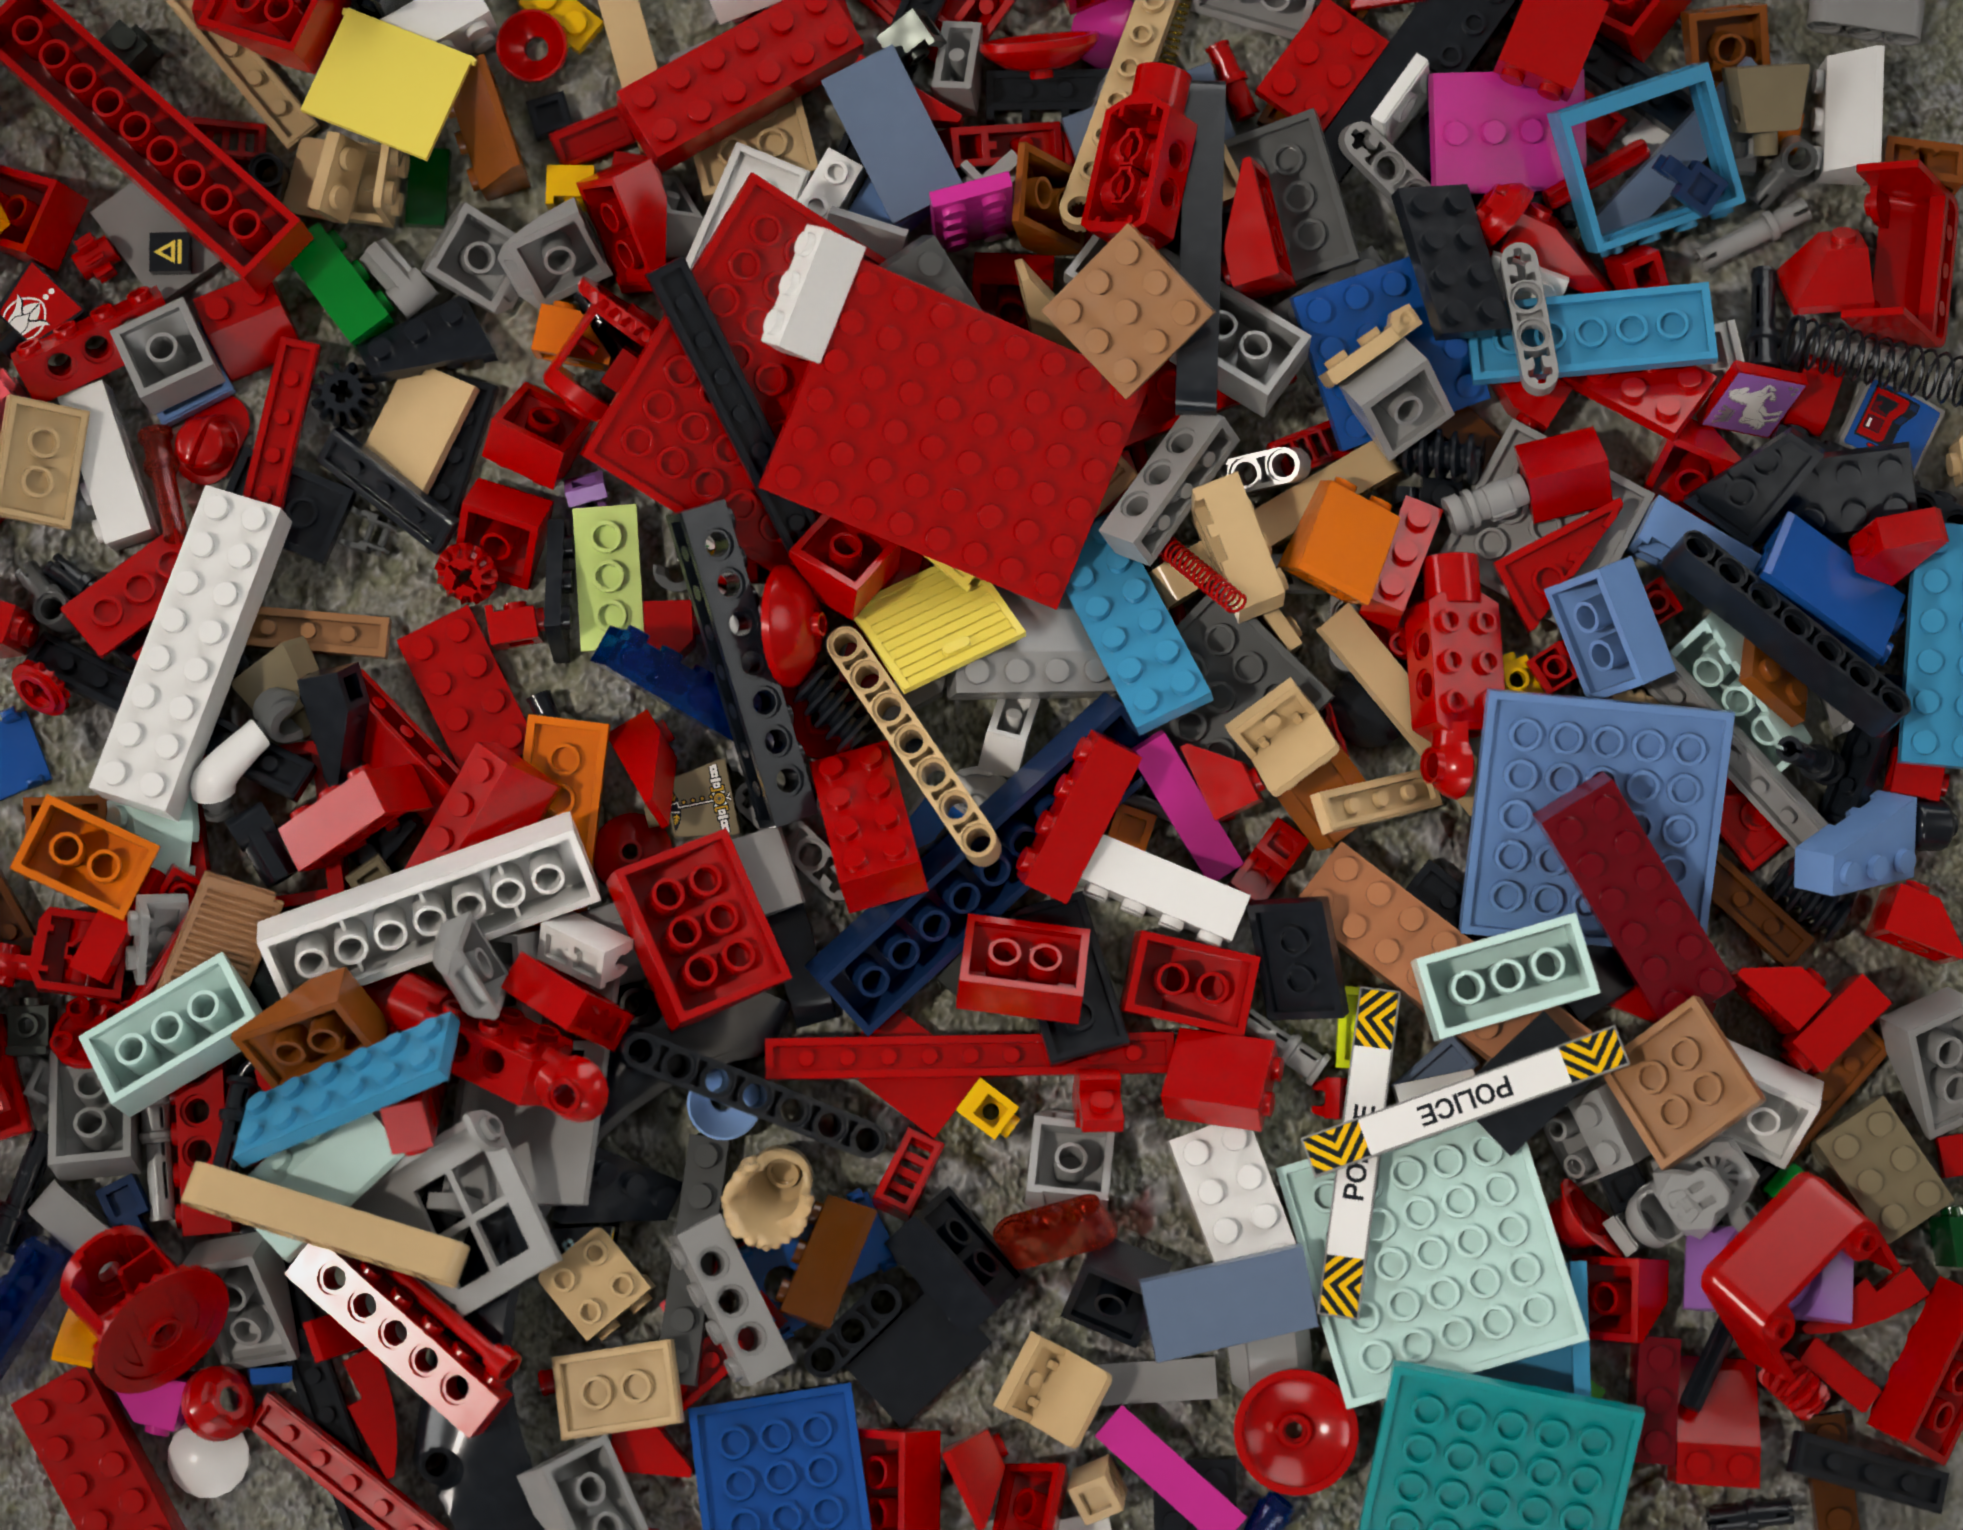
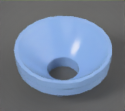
(718, 1123)

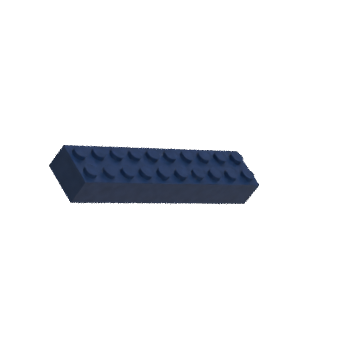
(906, 942)

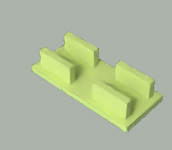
(607, 571)

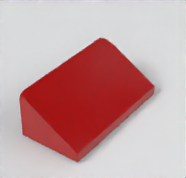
(1838, 1373)

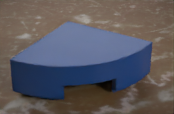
(269, 1375)

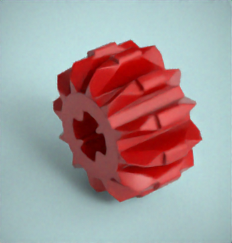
(1801, 1397)

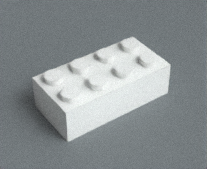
(454, 23)
(1164, 891)
(1230, 1192)

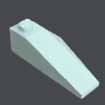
(171, 835)

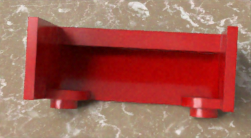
(1912, 256)
(1779, 1257)

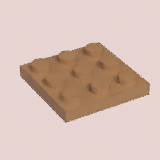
(1128, 311)
(1683, 1084)

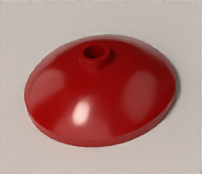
(1040, 51)
(791, 625)
(1302, 1462)

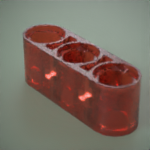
(1055, 1231)

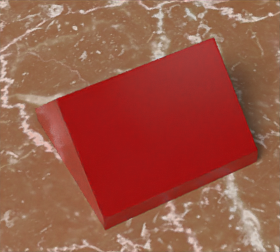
(1565, 474)
(1031, 1496)

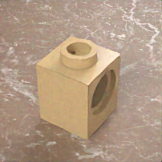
(1097, 1489)

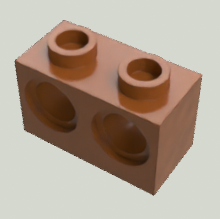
(1941, 158)

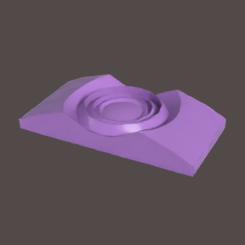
(1822, 1300)

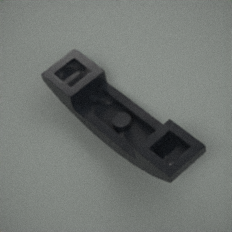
(795, 939)

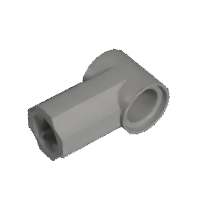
(402, 283)

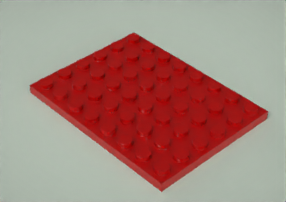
(661, 423)
(953, 436)

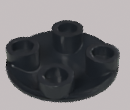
(1360, 717)

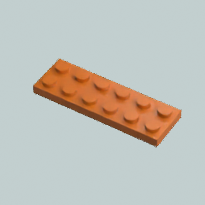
(574, 758)

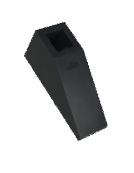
(338, 717)

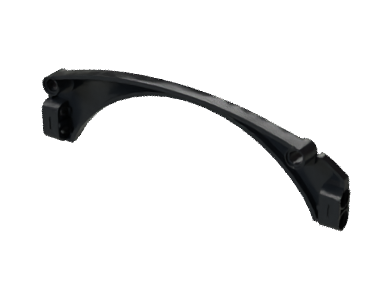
(481, 1472)

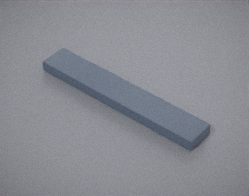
(1646, 188)

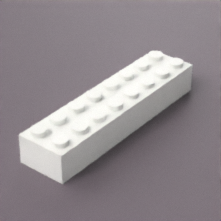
(191, 653)
(397, 918)

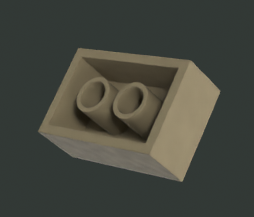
(1880, 1168)

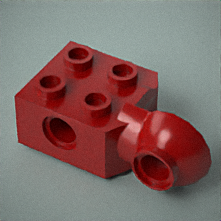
(53, 948)

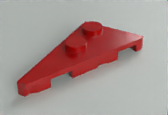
(1551, 562)

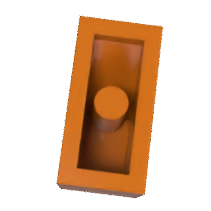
(553, 329)

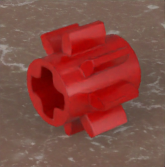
(96, 257)

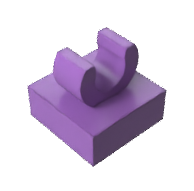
(586, 489)

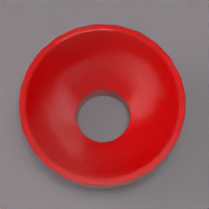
(513, 42)
(1501, 209)
(203, 1407)

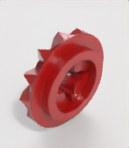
(483, 576)
(31, 677)

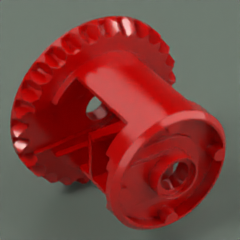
(625, 317)
(137, 1299)

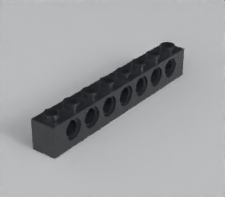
(725, 651)

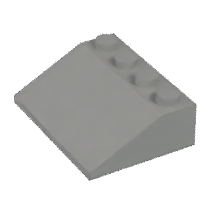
(1046, 664)

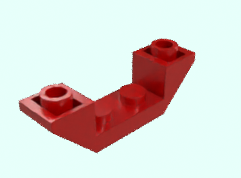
(1554, 666)

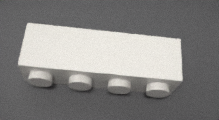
(111, 471)

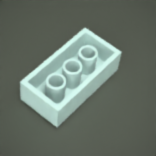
(1505, 976)

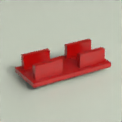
(124, 598)

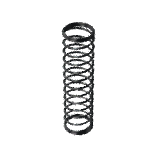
(1799, 341)

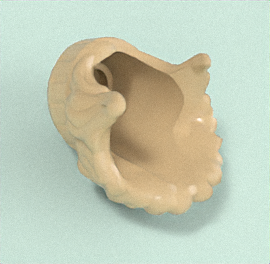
(769, 1197)

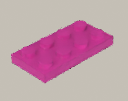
(972, 211)

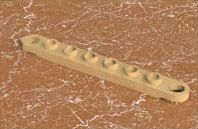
(1139, 44)

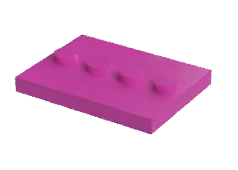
(1495, 132)

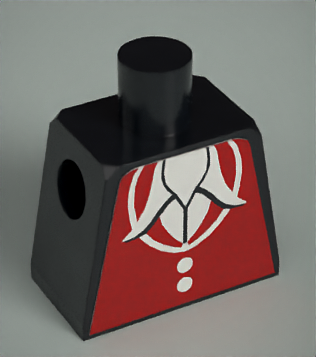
(35, 308)

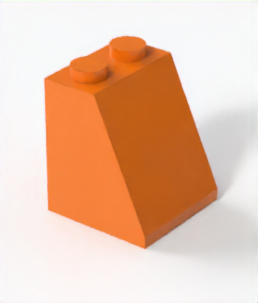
(1341, 542)

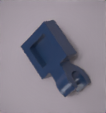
(1695, 185)
(125, 1203)

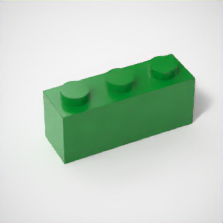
(342, 287)

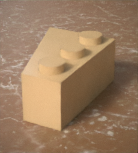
(1237, 545)

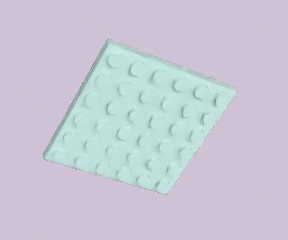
(1455, 1262)

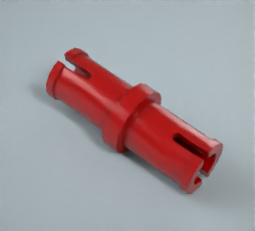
(1236, 86)

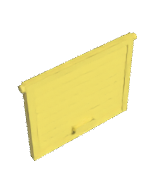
(387, 84)
(935, 626)

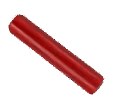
(1600, 172)

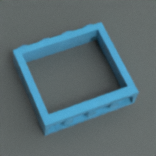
(1715, 138)

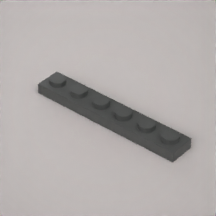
(700, 1197)

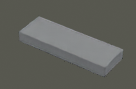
(1161, 1382)

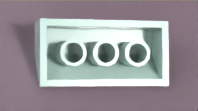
(170, 1035)
(329, 1167)

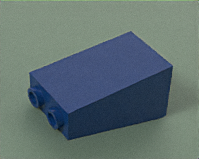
(1826, 588)

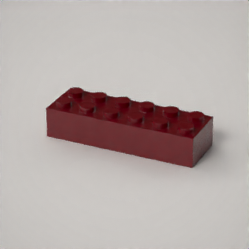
(1633, 896)

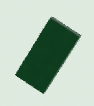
(428, 190)

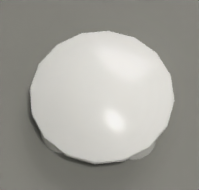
(206, 1466)

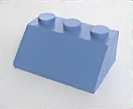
(1610, 629)

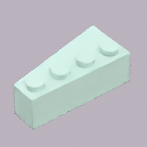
(1714, 659)

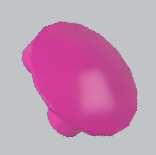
(1109, 21)

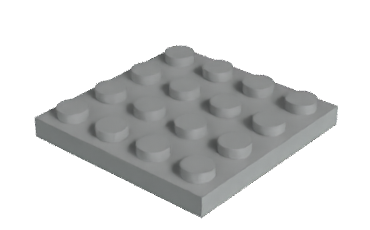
(1512, 533)

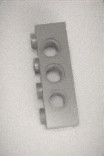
(1163, 488)
(769, 1350)

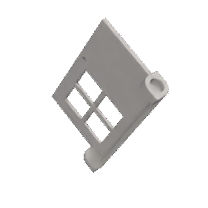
(550, 1150)
(397, 1199)

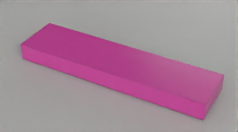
(1186, 807)
(1168, 1473)

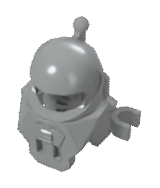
(1694, 1195)

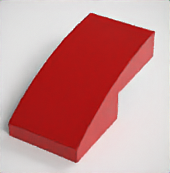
(1269, 861)

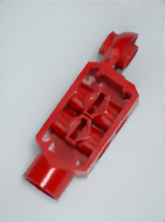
(1143, 158)
(1451, 663)
(508, 1054)

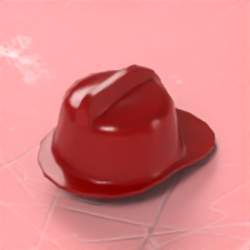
(212, 441)
(1580, 1220)

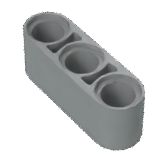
(1870, 20)
(1268, 468)
(68, 1216)

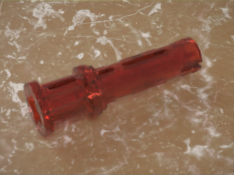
(162, 468)

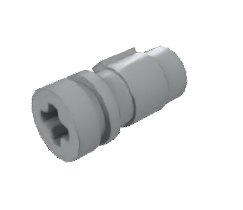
(1490, 501)

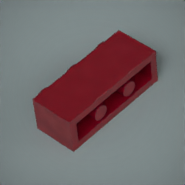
(1655, 1387)

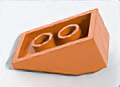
(84, 857)

